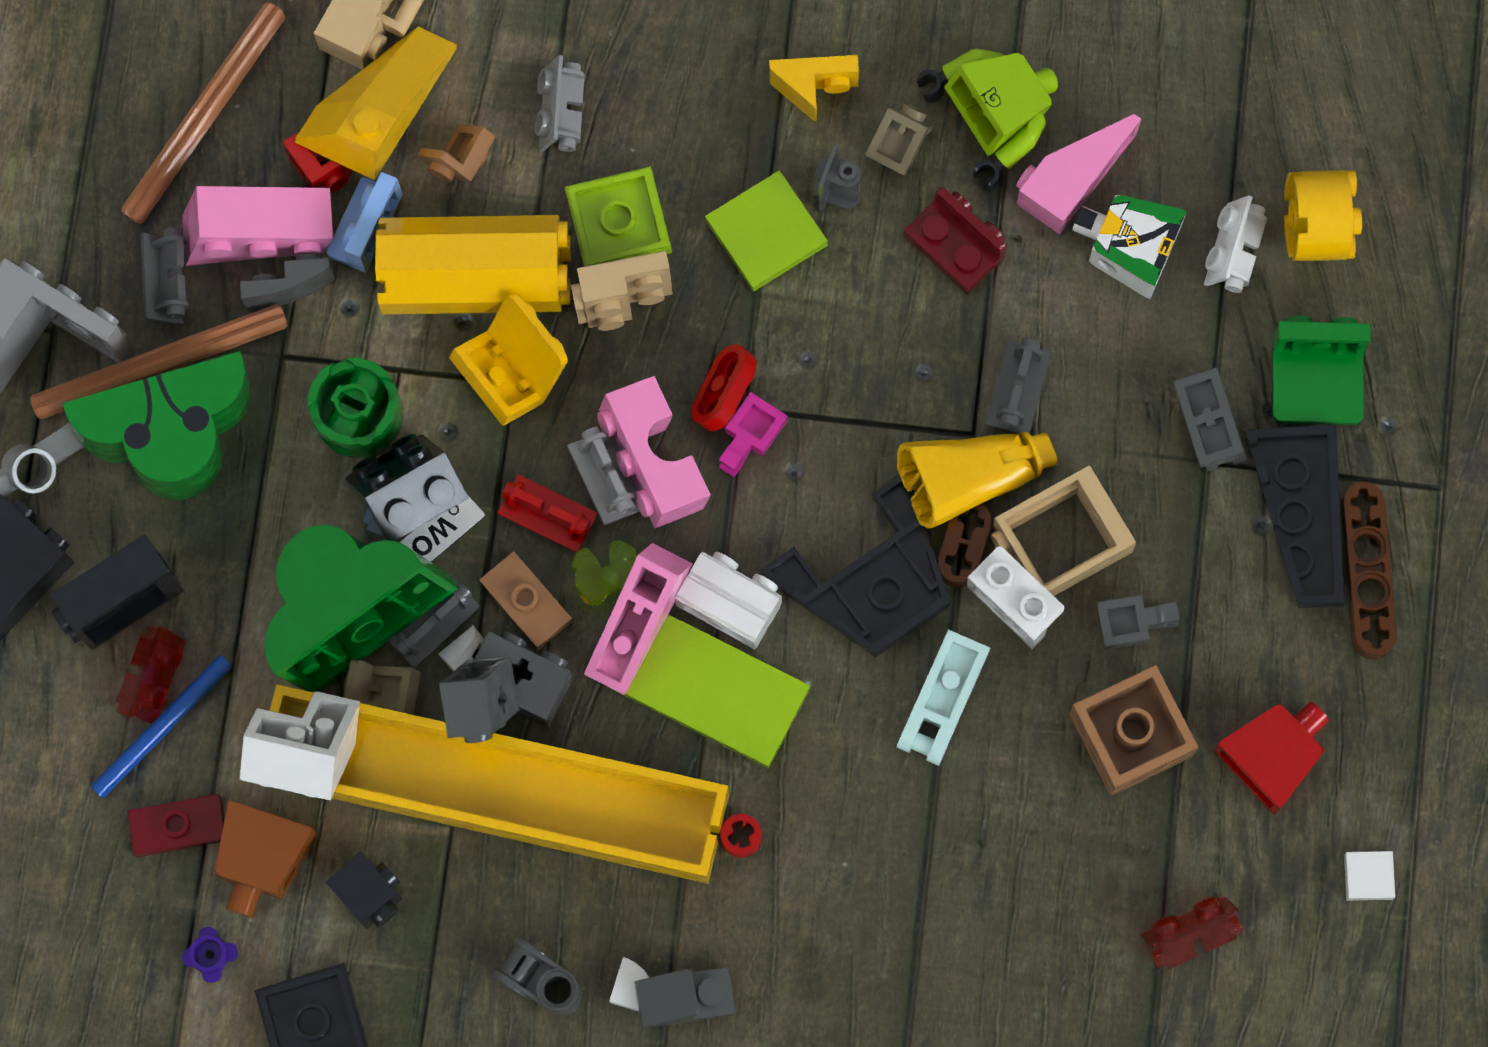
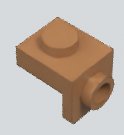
(462, 155)

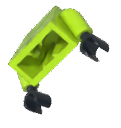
(998, 101)

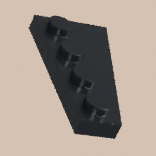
(1303, 500)

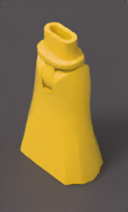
(969, 471)

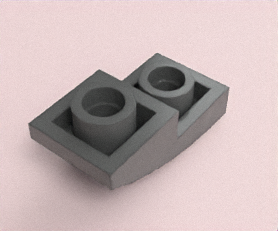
(302, 278)

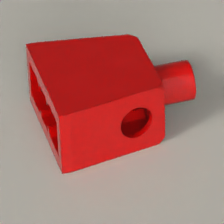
(1274, 752)

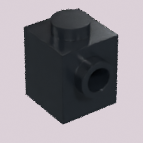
(366, 890)

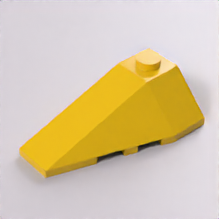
(375, 107)

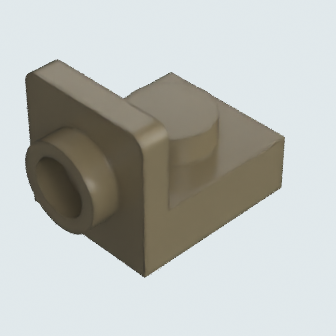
(899, 137)

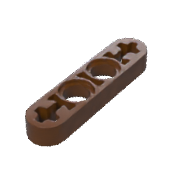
(1362, 570)

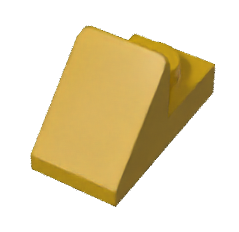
(801, 77)

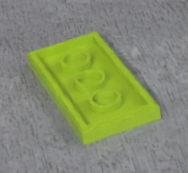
(718, 691)

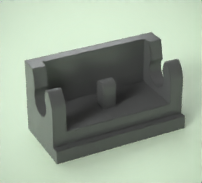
(1210, 419)

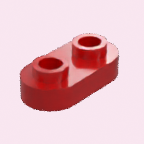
(723, 387)

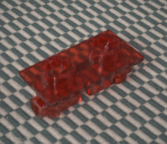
(159, 655)
(1208, 921)

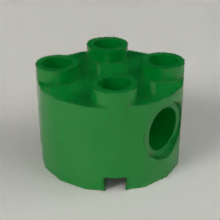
(355, 407)

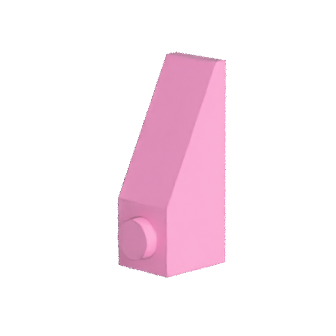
(1071, 174)
(637, 617)

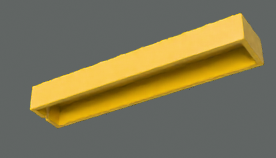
(529, 792)

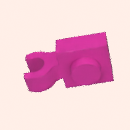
(754, 429)

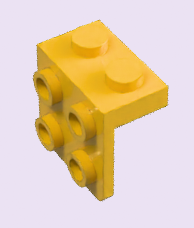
(512, 361)

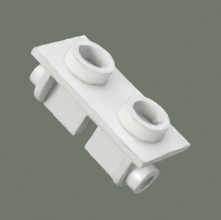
(1239, 226)

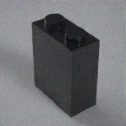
(28, 562)

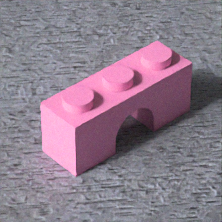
(663, 487)

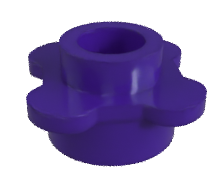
(196, 954)

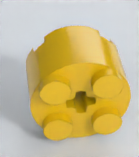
(1321, 215)

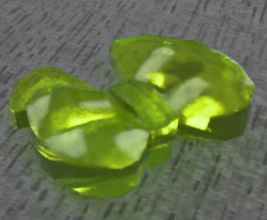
(596, 582)

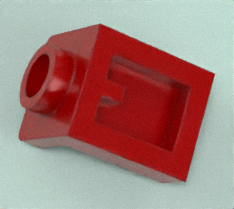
(314, 168)

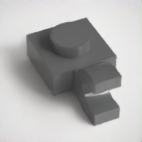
(1128, 623)

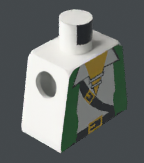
(1131, 240)

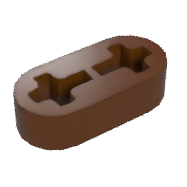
(974, 547)

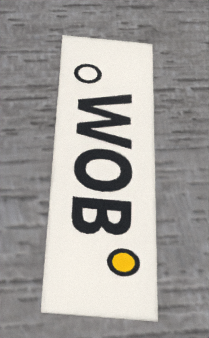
(443, 530)

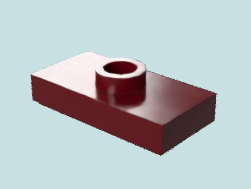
(176, 825)

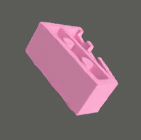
(255, 223)

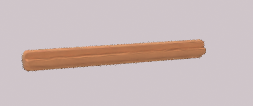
(203, 113)
(163, 359)

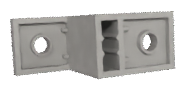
(29, 307)

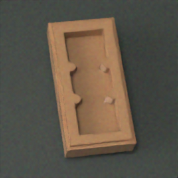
(525, 600)

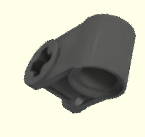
(533, 973)

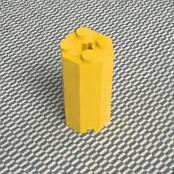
(472, 263)

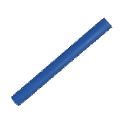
(161, 726)

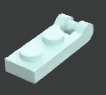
(944, 695)

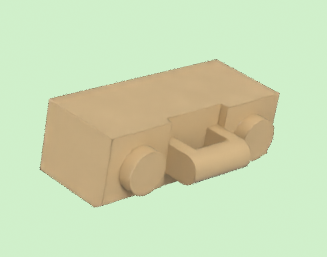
(357, 28)

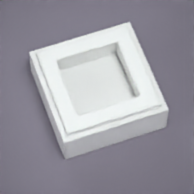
(1369, 875)

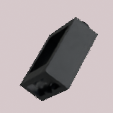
(115, 593)

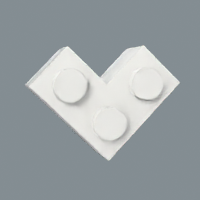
(303, 752)

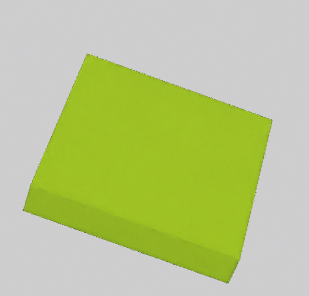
(618, 217)
(766, 231)

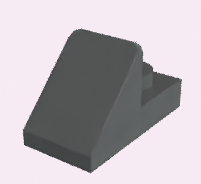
(684, 997)

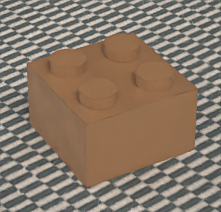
(1133, 730)

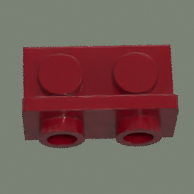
(957, 240)

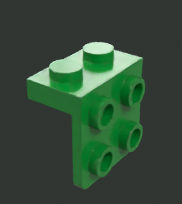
(1319, 371)

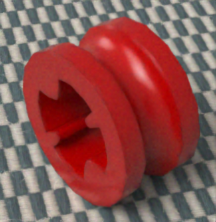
(754, 839)

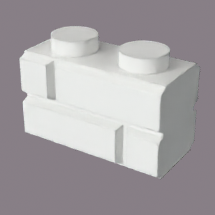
(729, 599)

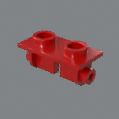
(546, 513)

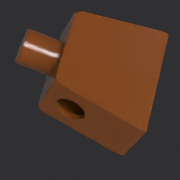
(260, 855)

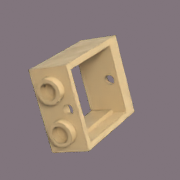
(1098, 506)

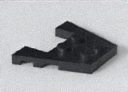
(880, 593)

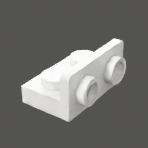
(1015, 596)

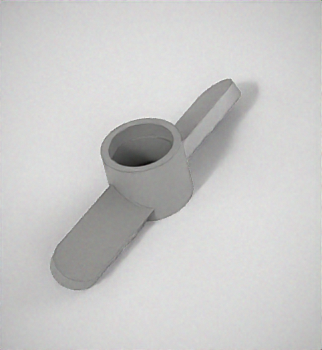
(50, 452)

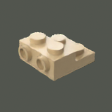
(610, 287)

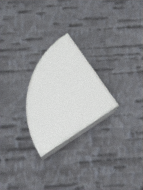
(462, 648)
(624, 988)

